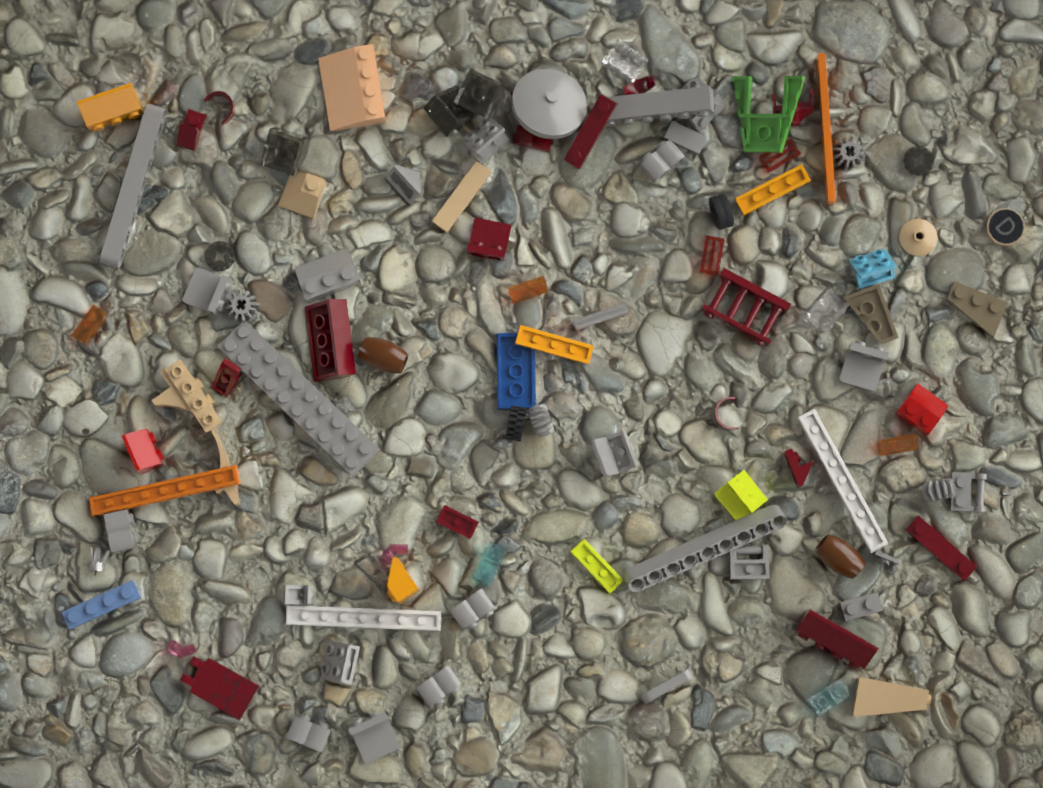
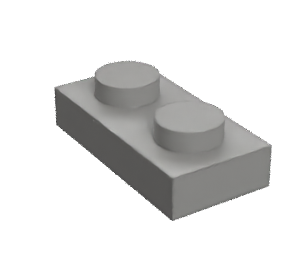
(861, 606)

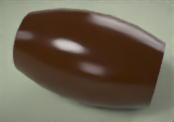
(383, 355)
(840, 556)

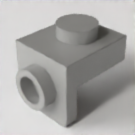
(297, 594)

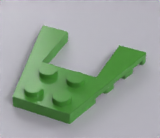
(766, 131)

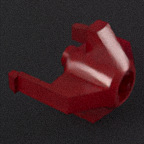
(802, 110)

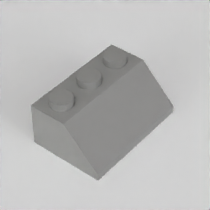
(327, 275)

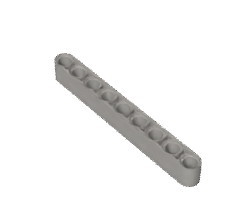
(133, 186)
(704, 548)

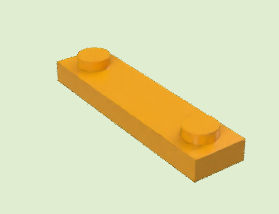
(772, 190)
(554, 344)

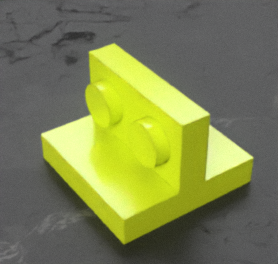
(740, 496)

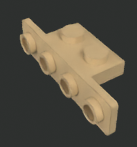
(194, 396)

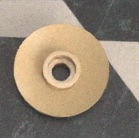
(916, 246)

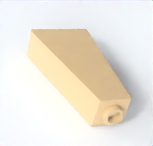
(881, 697)

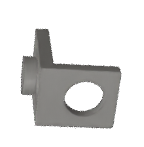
(885, 559)

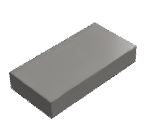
(685, 137)

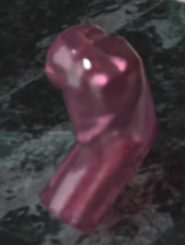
(393, 550)
(179, 650)

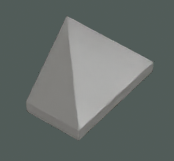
(405, 182)

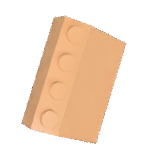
(352, 88)

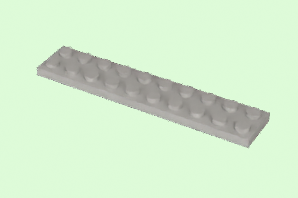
(299, 398)

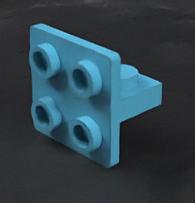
(873, 268)

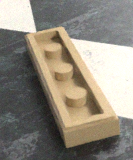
(461, 197)

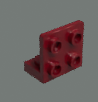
(489, 239)

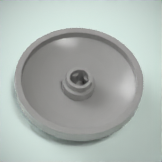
(549, 103)

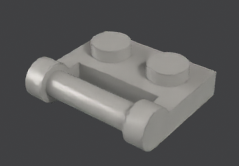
(962, 499)
(750, 568)

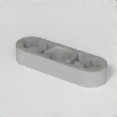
(667, 686)

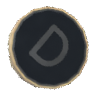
(1005, 227)

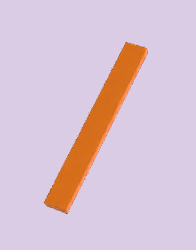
(825, 129)
(164, 490)

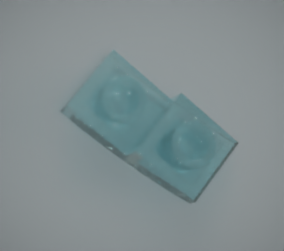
(490, 564)
(829, 697)

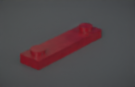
(590, 131)
(941, 548)

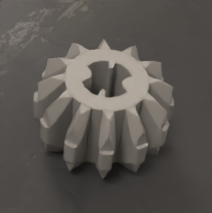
(848, 160)
(235, 306)
(540, 420)
(939, 490)

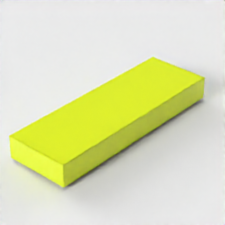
(596, 566)

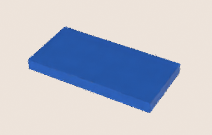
(515, 373)

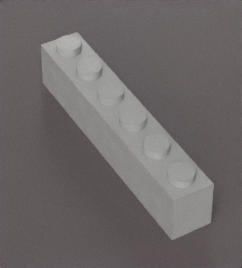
(662, 105)

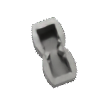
(662, 160)
(120, 530)
(473, 609)
(439, 686)
(309, 733)

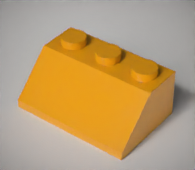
(110, 107)
(400, 583)

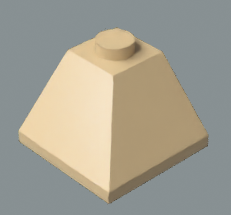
(303, 194)

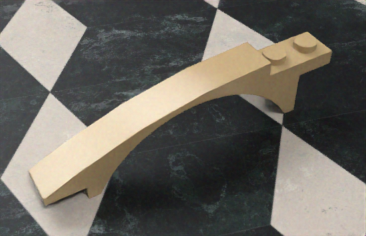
(173, 398)

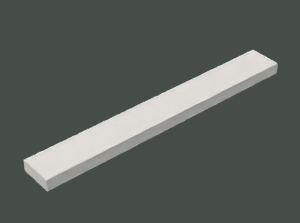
(842, 481)
(363, 618)

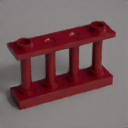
(761, 296)

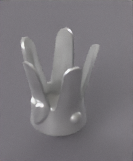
(95, 561)

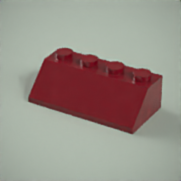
(330, 340)
(836, 639)

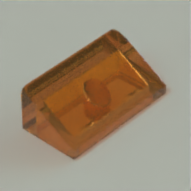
(528, 289)
(90, 325)
(898, 444)

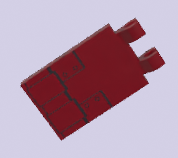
(221, 686)

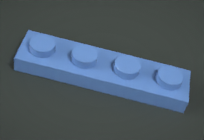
(101, 604)

